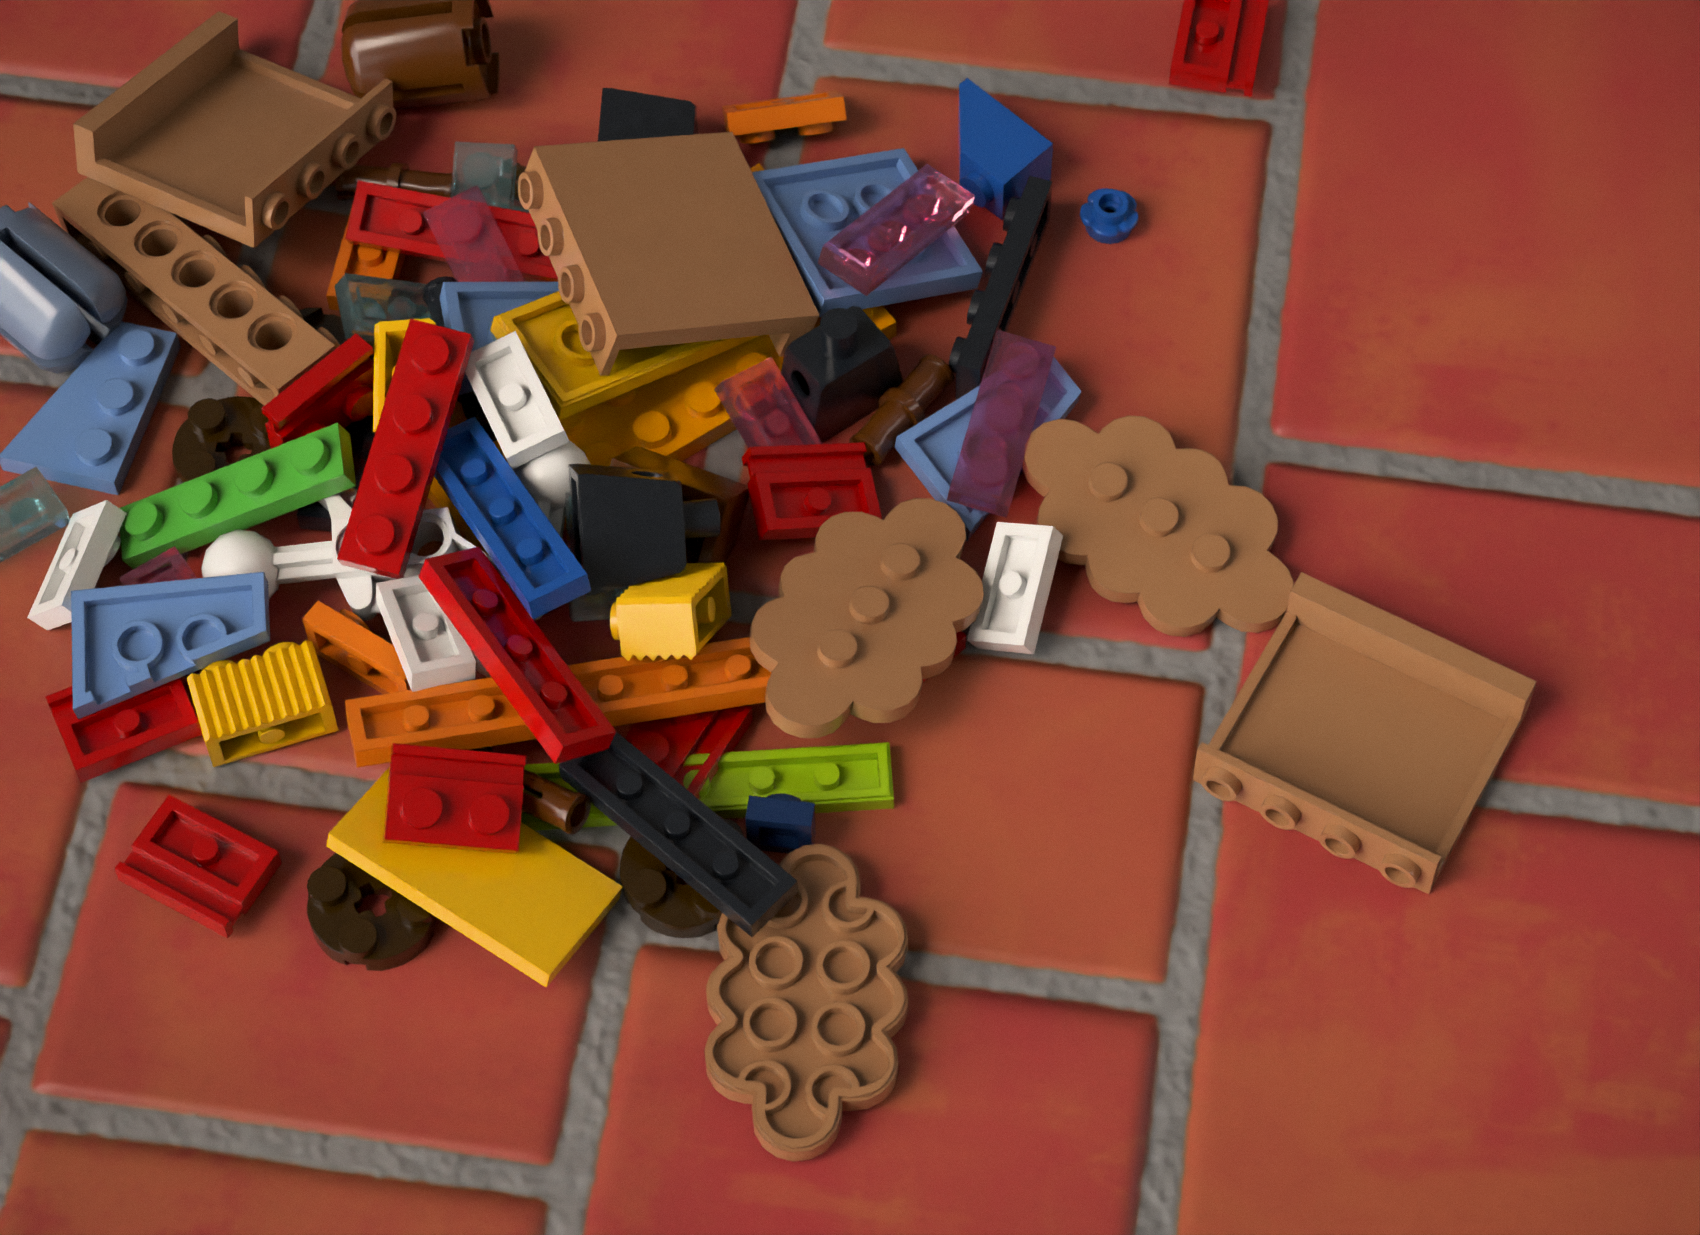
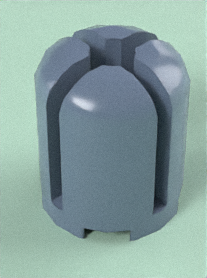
(53, 292)

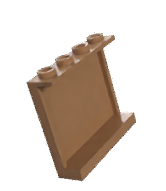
(228, 134)
(663, 244)
(1365, 734)

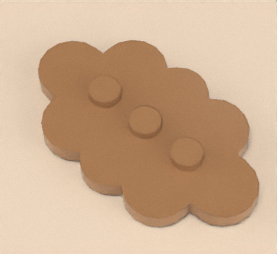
(1159, 525)
(865, 617)
(809, 1007)

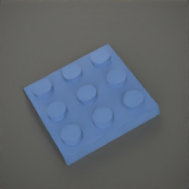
(825, 197)

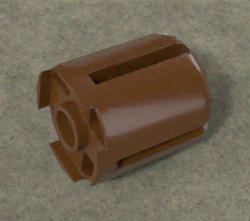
(427, 48)

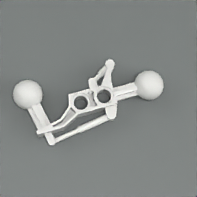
(250, 552)

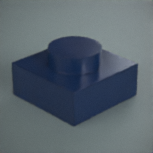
(780, 823)

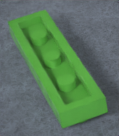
(239, 495)

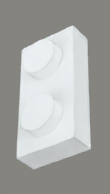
(514, 400)
(78, 562)
(1016, 587)
(423, 635)

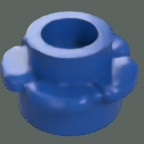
(1106, 226)

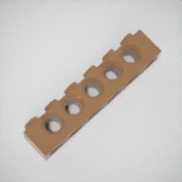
(196, 288)

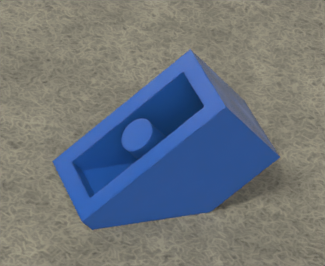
(997, 150)

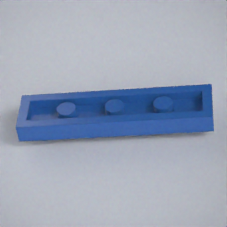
(508, 521)

